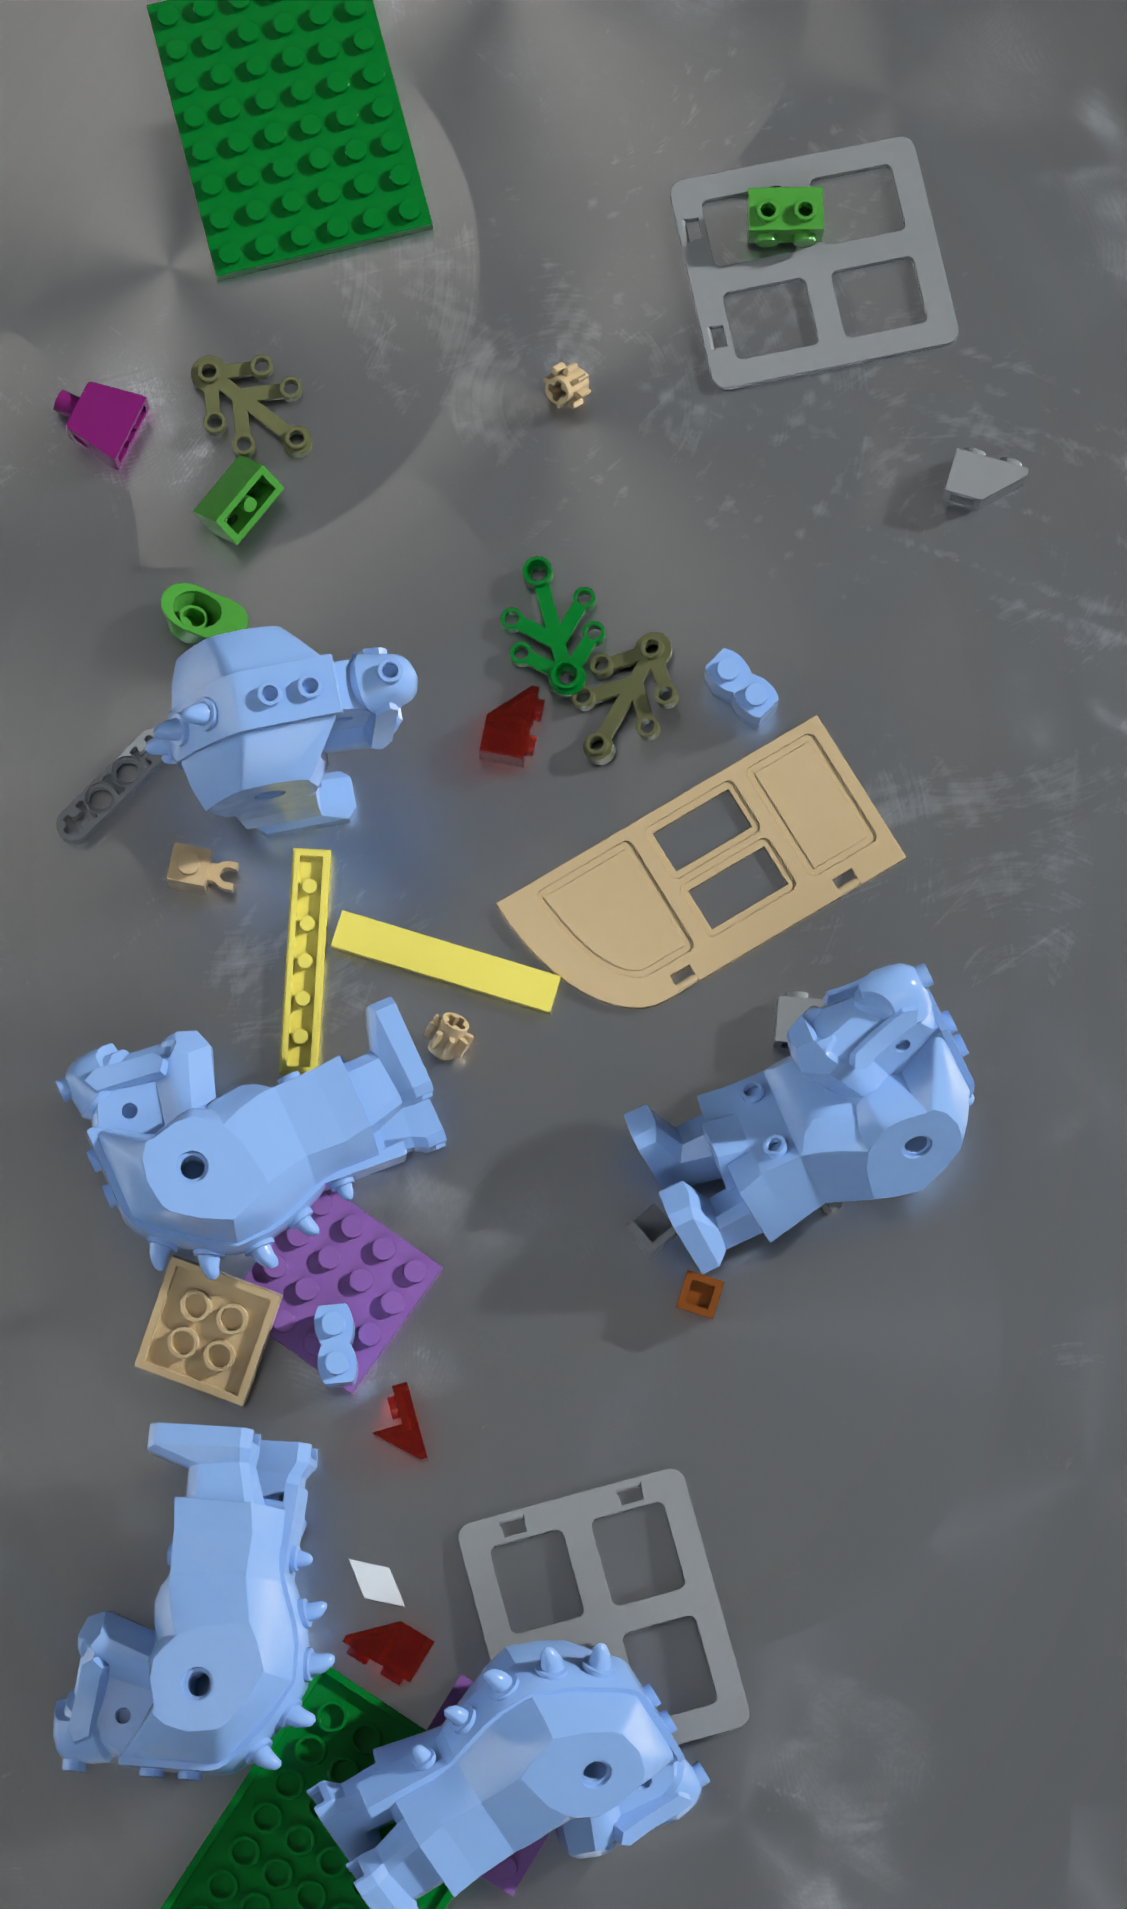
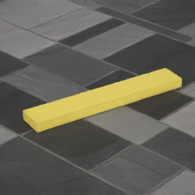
(305, 960)
(445, 962)

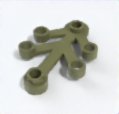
(247, 401)
(628, 691)

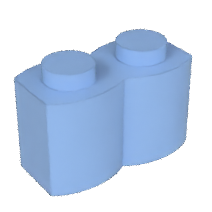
(732, 682)
(336, 1355)

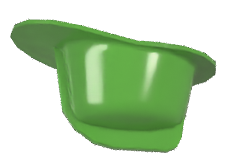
(200, 614)

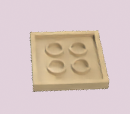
(208, 1331)

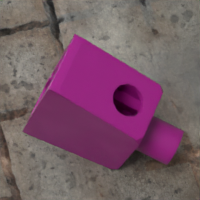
(103, 420)

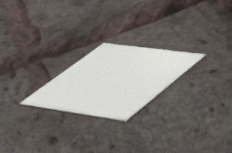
(376, 1582)

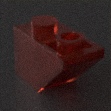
(509, 729)
(394, 1647)

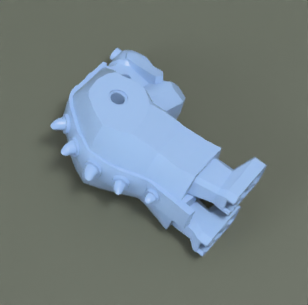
(263, 713)
(853, 1114)
(254, 1160)
(227, 1622)
(529, 1749)

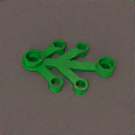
(554, 634)

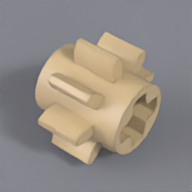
(567, 385)
(448, 1036)

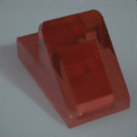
(407, 1435)

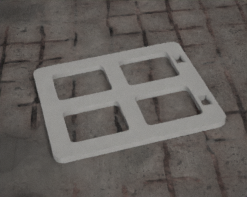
(816, 265)
(601, 1618)

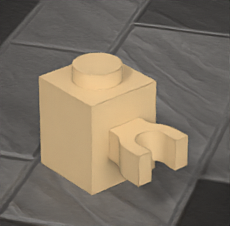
(194, 869)

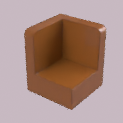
(700, 1294)

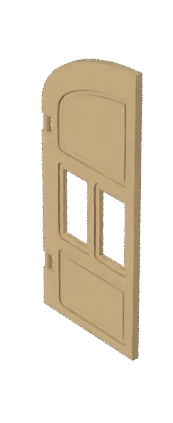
(625, 918)

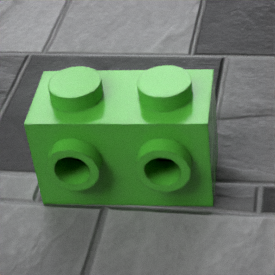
(785, 216)
(238, 499)

